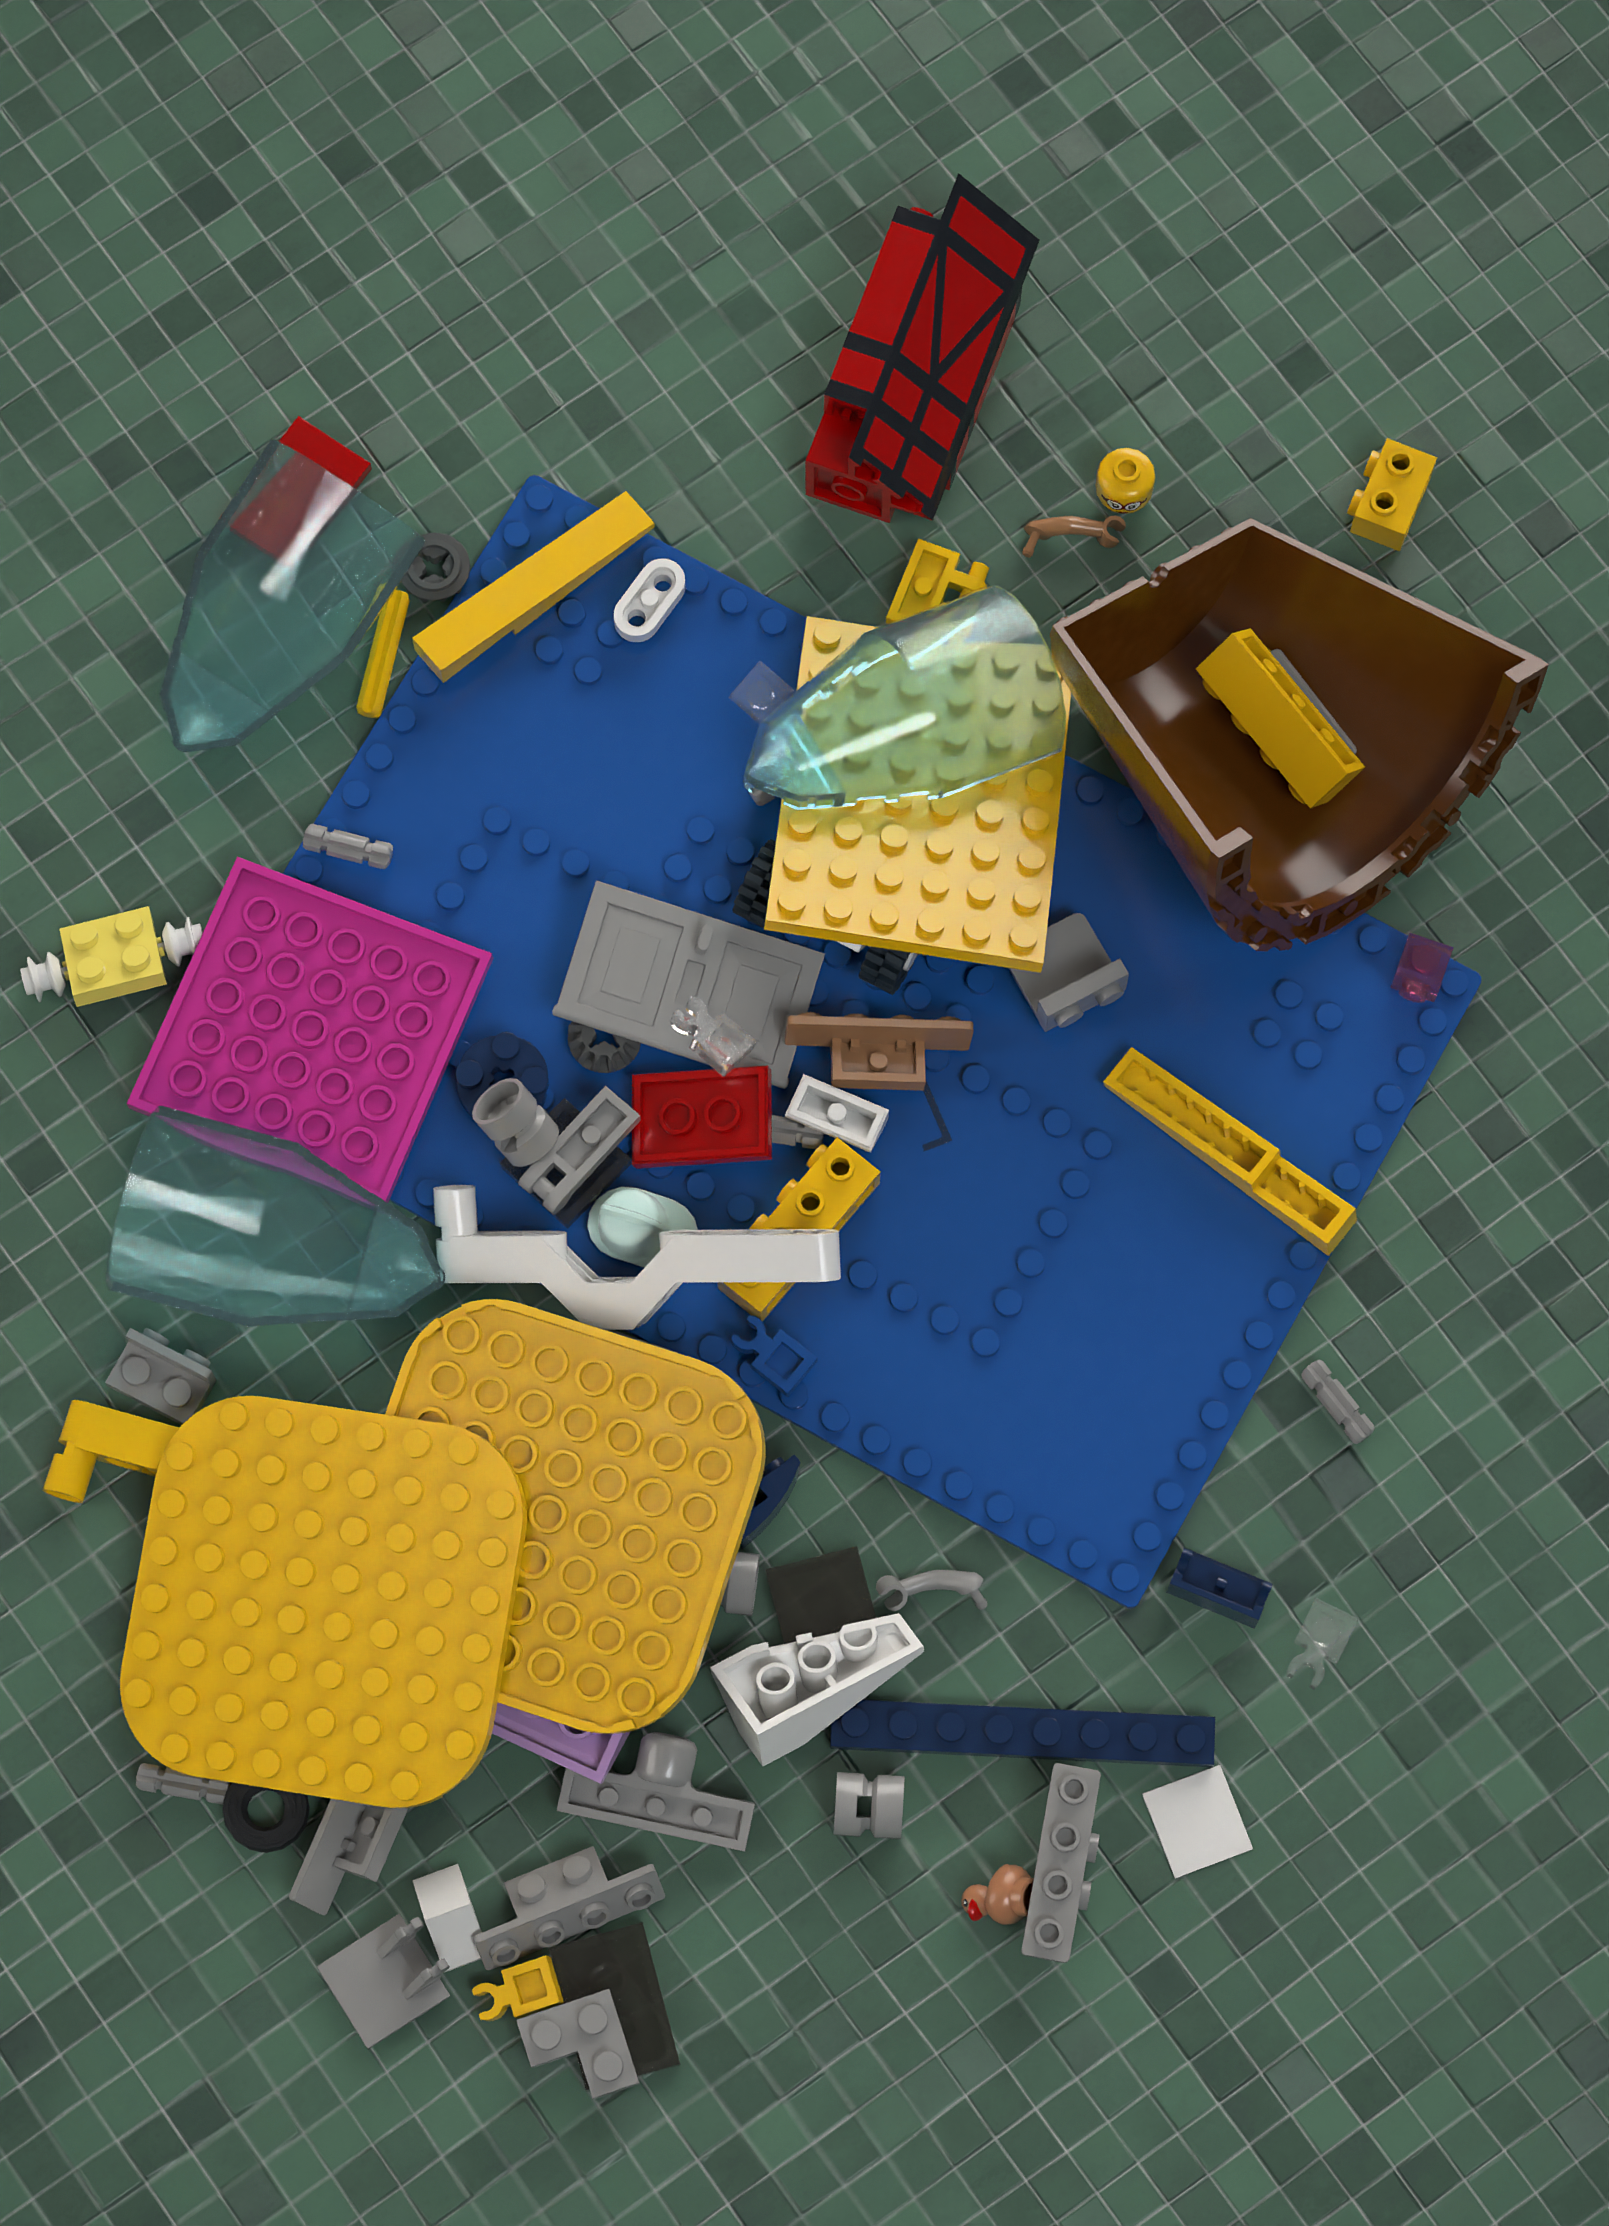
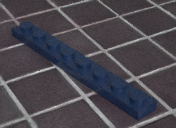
(1026, 1733)

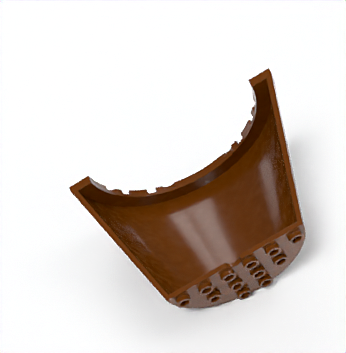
(1401, 678)

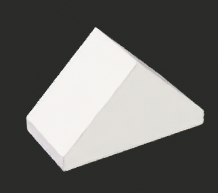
(449, 1915)

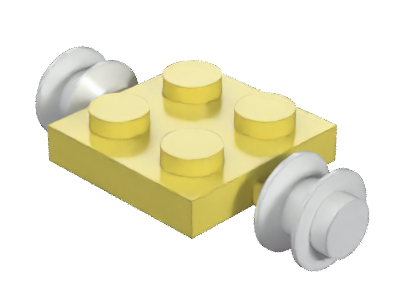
(111, 957)

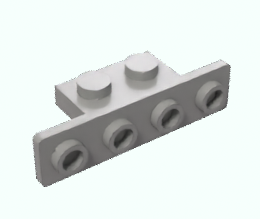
(348, 1840)
(1061, 1863)
(564, 1902)

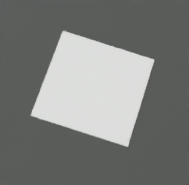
(1197, 1821)

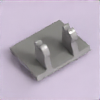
(385, 1980)

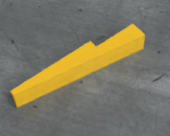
(531, 587)
(1233, 1151)

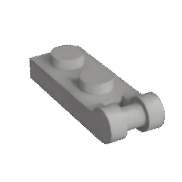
(581, 1149)

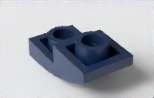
(775, 1488)

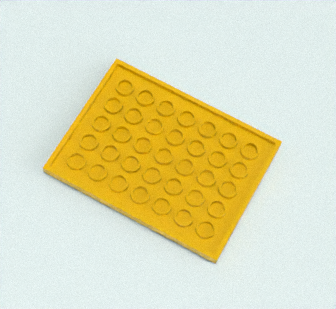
(922, 873)

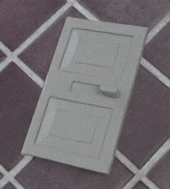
(647, 959)

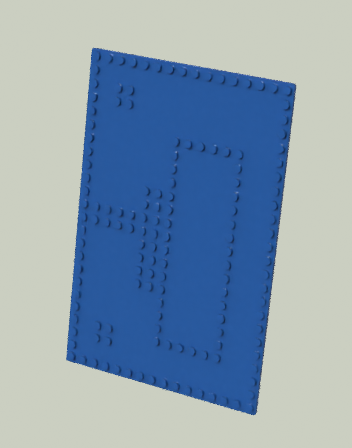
(1060, 1292)

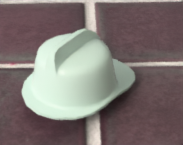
(629, 1222)

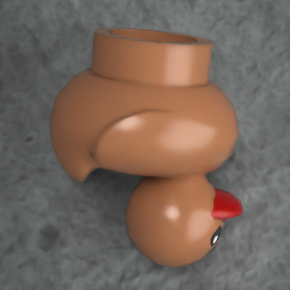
(1004, 1898)

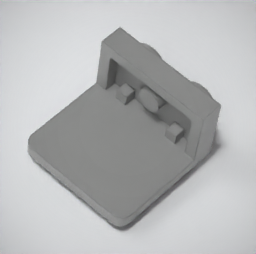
(1073, 975)

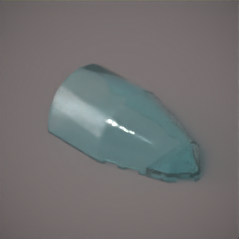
(279, 597)
(916, 709)
(259, 1231)

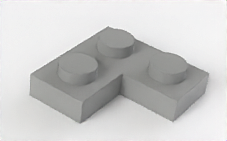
(586, 2028)

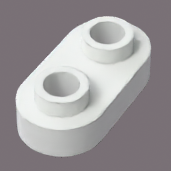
(646, 601)

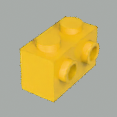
(1392, 494)

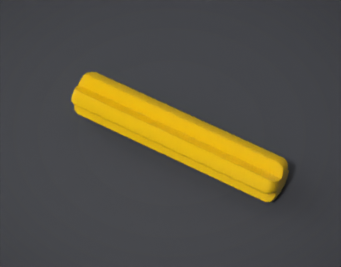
(382, 655)

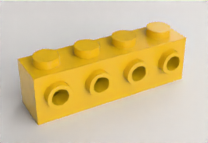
(1279, 718)
(822, 1199)

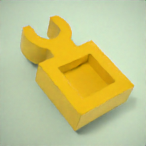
(526, 1990)

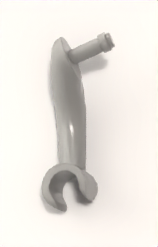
(953, 1580)

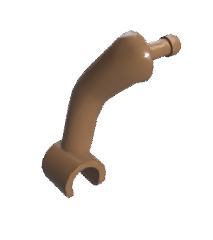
(1065, 525)

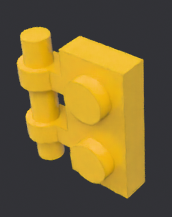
(929, 577)

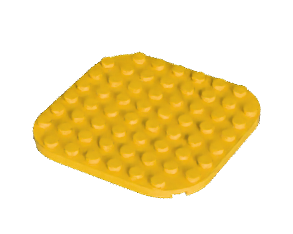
(631, 1492)
(323, 1601)

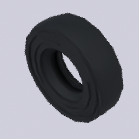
(264, 1838)

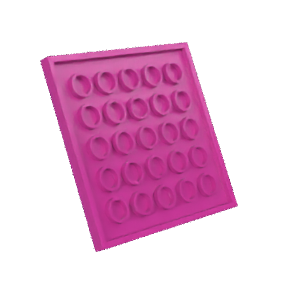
(313, 1023)

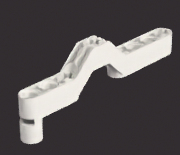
(624, 1301)

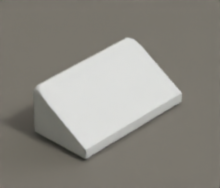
(837, 1113)

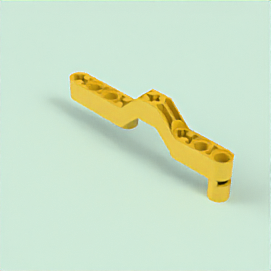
(104, 1436)

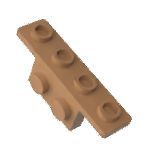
(878, 1050)

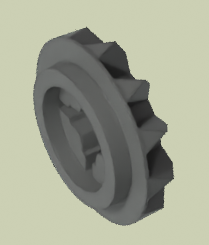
(455, 568)
(601, 1057)

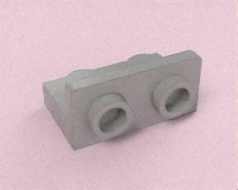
(162, 1377)

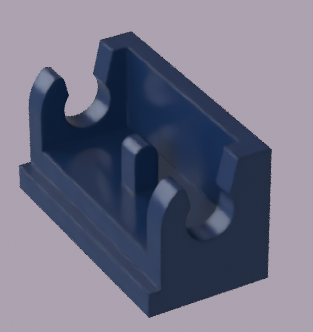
(1219, 1588)

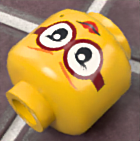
(1125, 480)

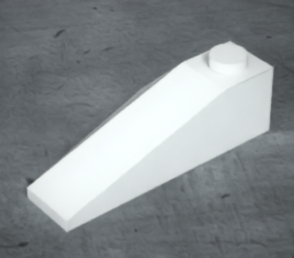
(801, 1687)

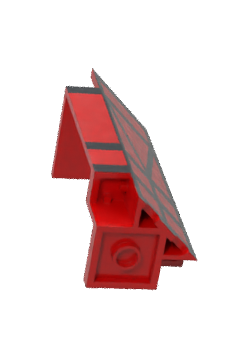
(919, 357)

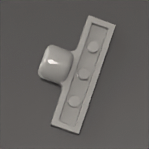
(660, 1797)

